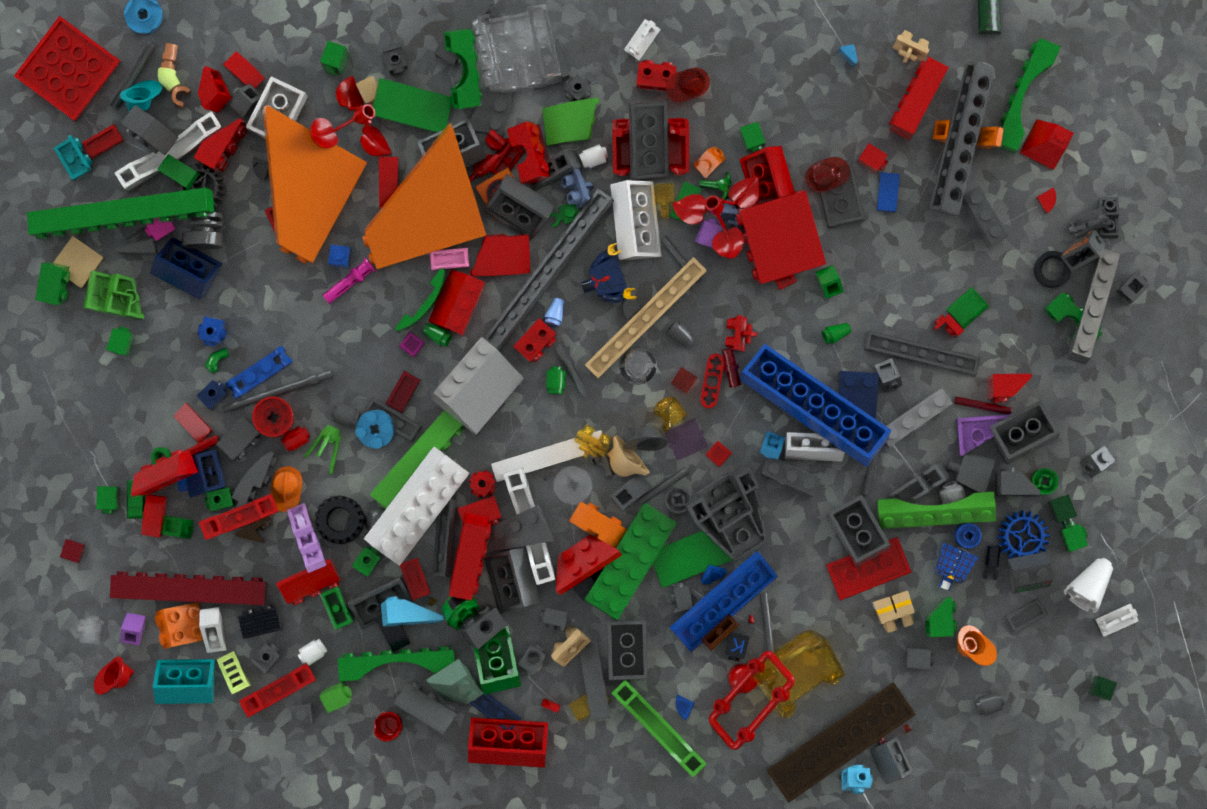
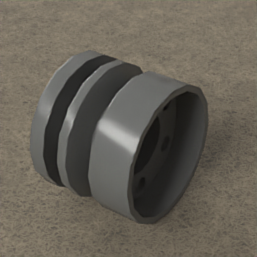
(202, 232)

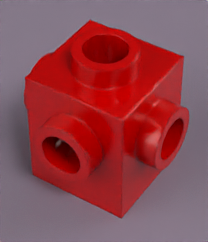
(482, 491)

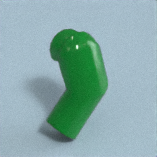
(214, 357)

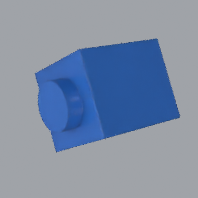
(340, 256)

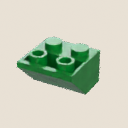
(940, 619)

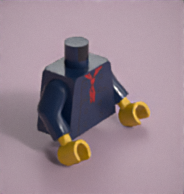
(608, 278)

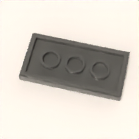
(648, 139)

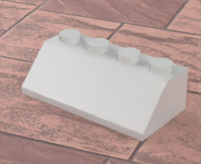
(635, 220)

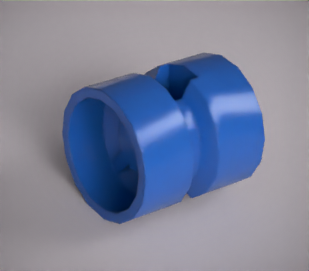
(967, 535)

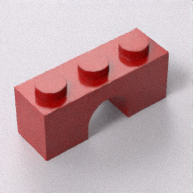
(534, 167)

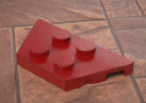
(583, 561)

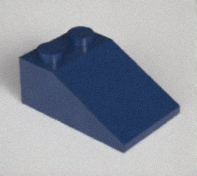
(860, 389)

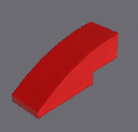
(388, 178)

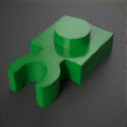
(567, 213)

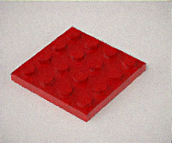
(67, 68)

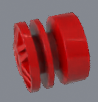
(263, 411)

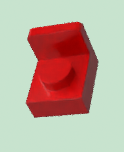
(952, 326)

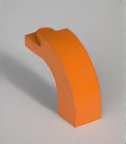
(988, 136)

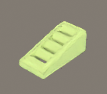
(245, 684)

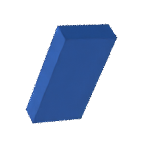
(888, 192)

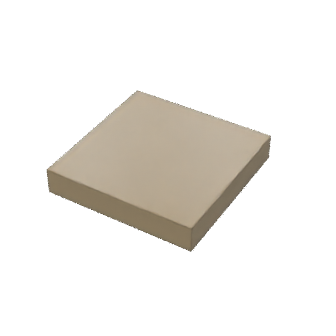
(80, 259)

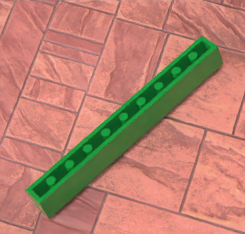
(120, 212)

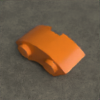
(597, 524)

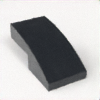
(394, 635)

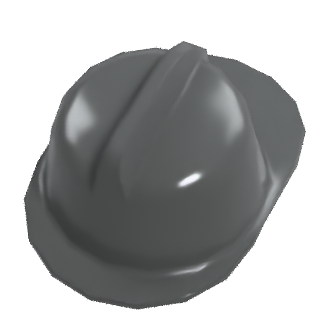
(647, 439)

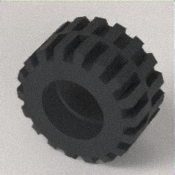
(324, 512)

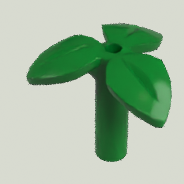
(721, 184)

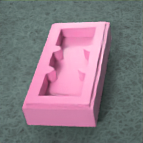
(449, 259)

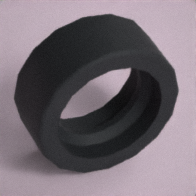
(1038, 272)

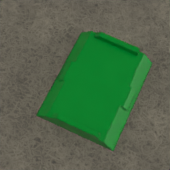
(967, 307)

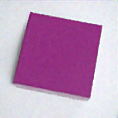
(412, 344)

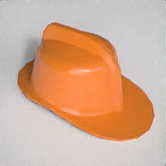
(286, 488)
(975, 645)

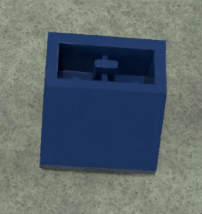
(209, 475)

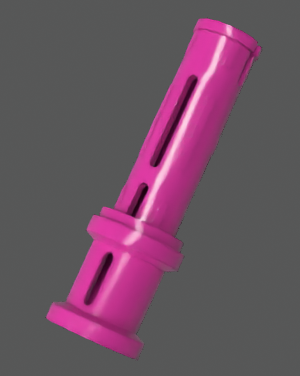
(355, 275)

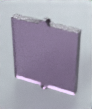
(686, 439)

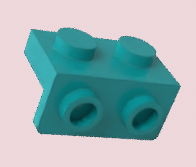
(73, 158)

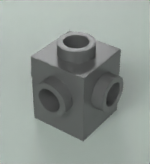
(575, 95)

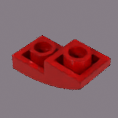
(243, 70)
(153, 515)

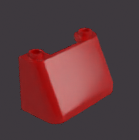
(677, 146)

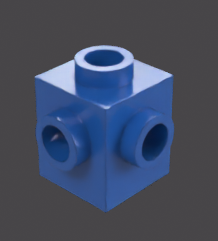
(207, 326)

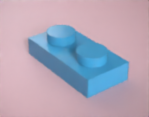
(772, 445)

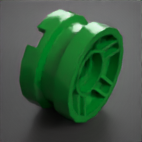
(1050, 475)

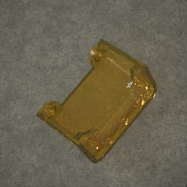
(809, 661)

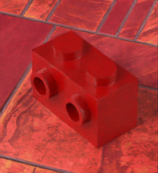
(654, 76)
(535, 341)

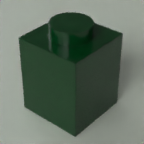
(1062, 509)
(1102, 688)

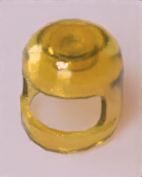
(675, 410)

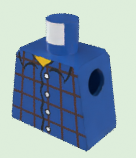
(953, 565)

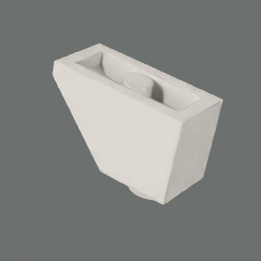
(212, 629)

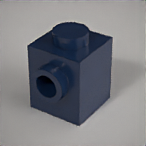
(213, 394)

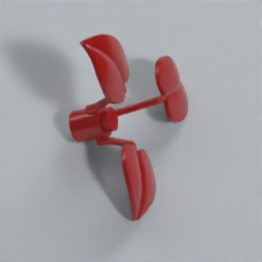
(349, 96)
(692, 210)

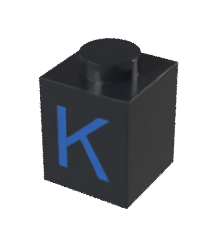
(736, 646)

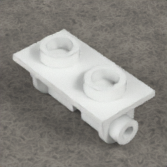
(642, 39)
(1117, 620)

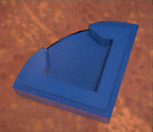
(712, 574)
(683, 706)

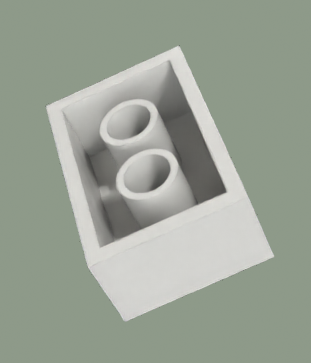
(280, 97)

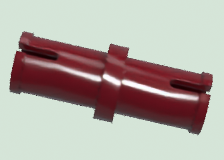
(731, 367)

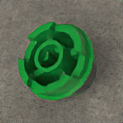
(457, 610)

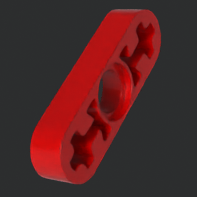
(704, 394)

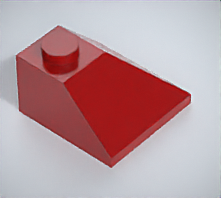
(1046, 143)

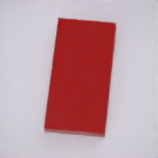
(881, 569)

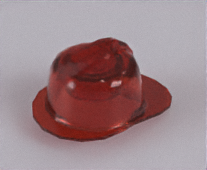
(687, 84)
(827, 174)

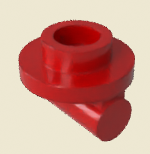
(494, 140)

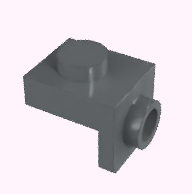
(1097, 461)

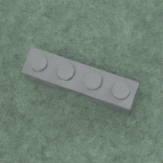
(917, 416)

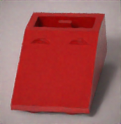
(220, 146)

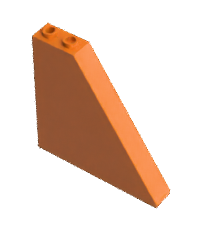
(305, 184)
(428, 209)

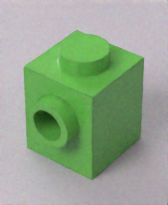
(336, 696)

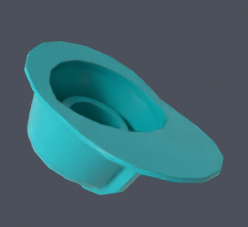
(141, 94)

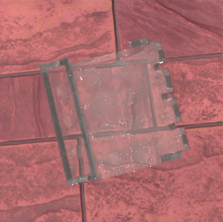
(516, 50)

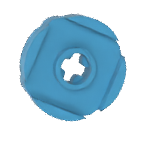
(147, 25)
(364, 430)

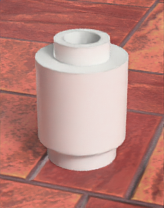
(593, 156)
(312, 652)

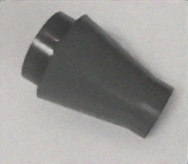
(679, 333)

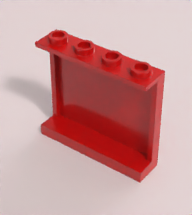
(781, 237)

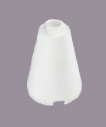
(1090, 585)

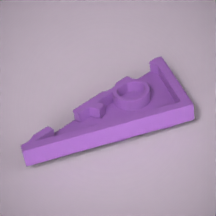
(975, 431)

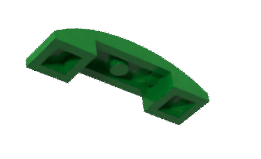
(408, 322)

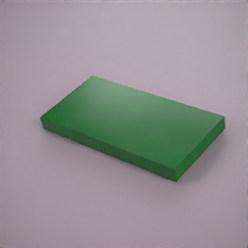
(411, 106)
(687, 558)

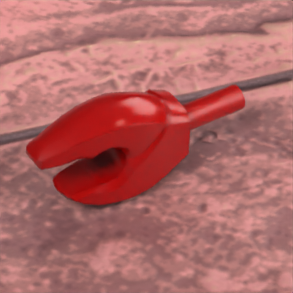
(484, 166)

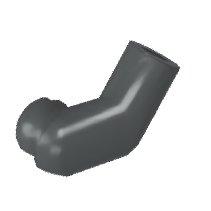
(604, 463)

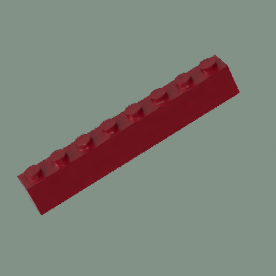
(187, 589)

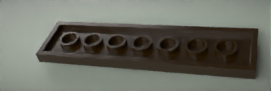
(841, 742)

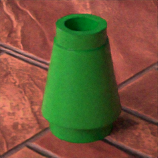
(834, 333)
(438, 335)

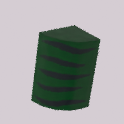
(989, 17)

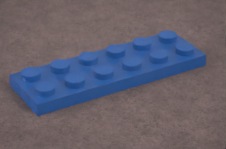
(724, 599)

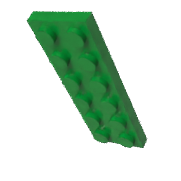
(638, 550)

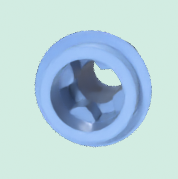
(555, 313)

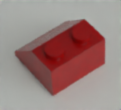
(1005, 386)

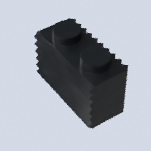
(260, 622)

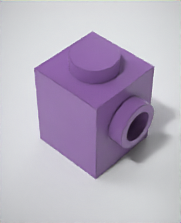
(707, 231)
(135, 625)

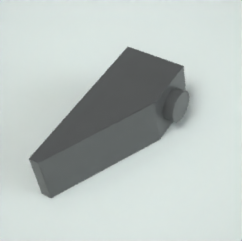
(559, 166)

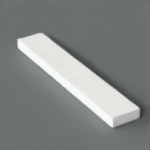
(540, 458)

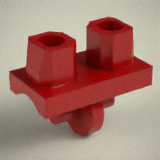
(743, 333)

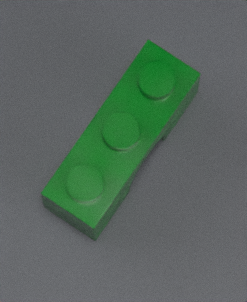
(1063, 307)

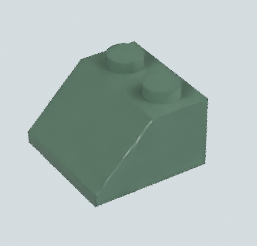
(456, 683)

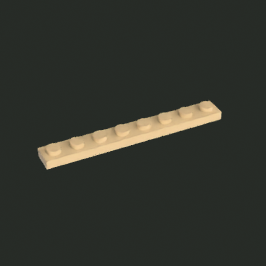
(645, 318)

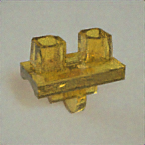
(590, 444)

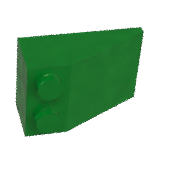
(497, 663)

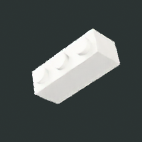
(811, 447)

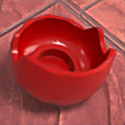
(736, 673)
(388, 726)

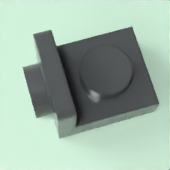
(888, 375)

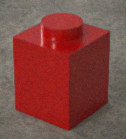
(873, 158)

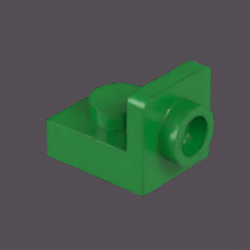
(177, 527)

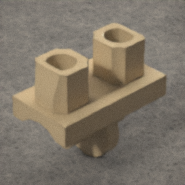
(911, 49)

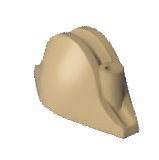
(625, 461)

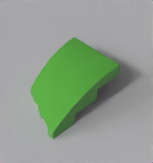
(569, 121)
(113, 295)

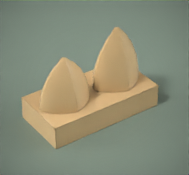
(566, 651)

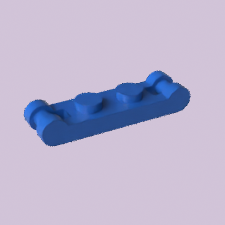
(259, 372)

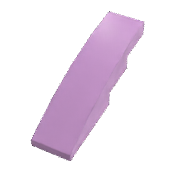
(306, 537)

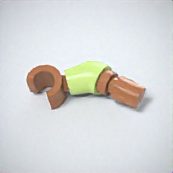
(168, 77)

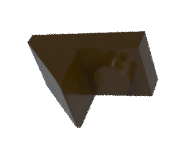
(251, 531)

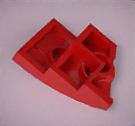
(503, 256)

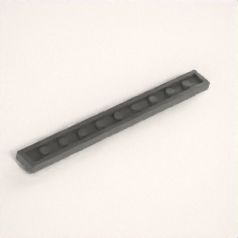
(548, 269)

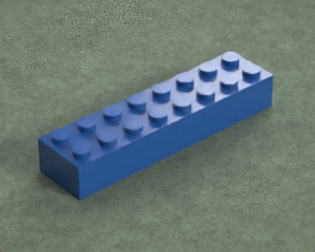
(815, 405)

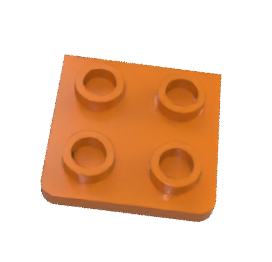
(179, 625)

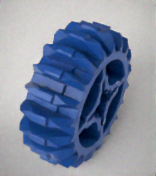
(1026, 527)

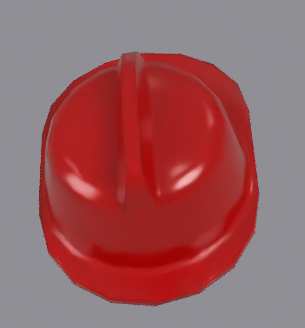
(113, 675)

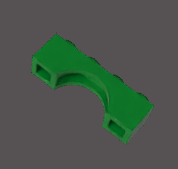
(466, 91)

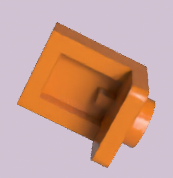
(709, 161)

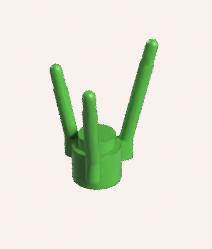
(329, 435)

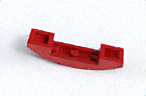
(238, 517)
(277, 690)

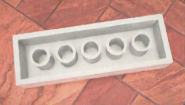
(416, 506)

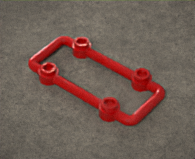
(779, 694)

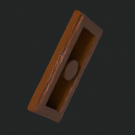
(720, 632)

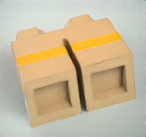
(887, 615)

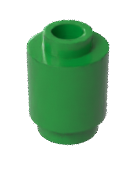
(555, 380)

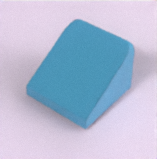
(849, 54)

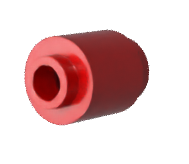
(295, 438)

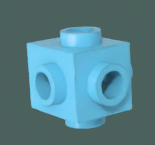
(856, 779)

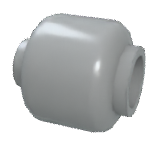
(951, 492)

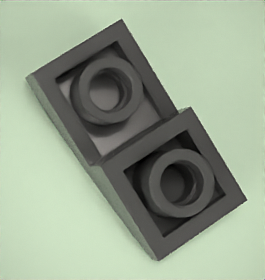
(1112, 208)

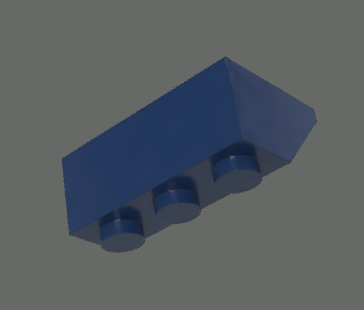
(185, 268)

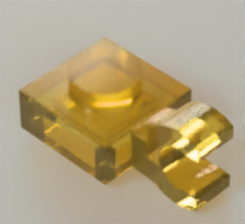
(664, 195)

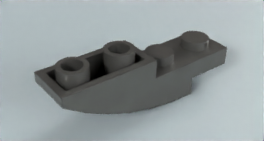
(256, 476)

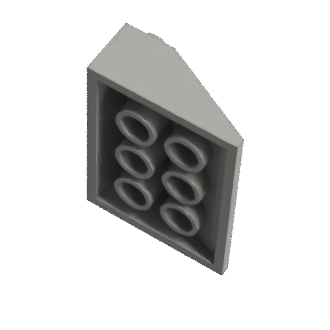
(477, 386)

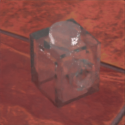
(90, 630)

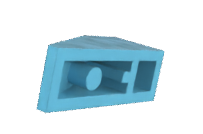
(404, 612)

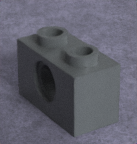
(492, 625)

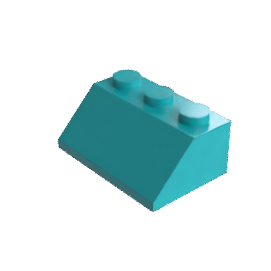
(184, 681)

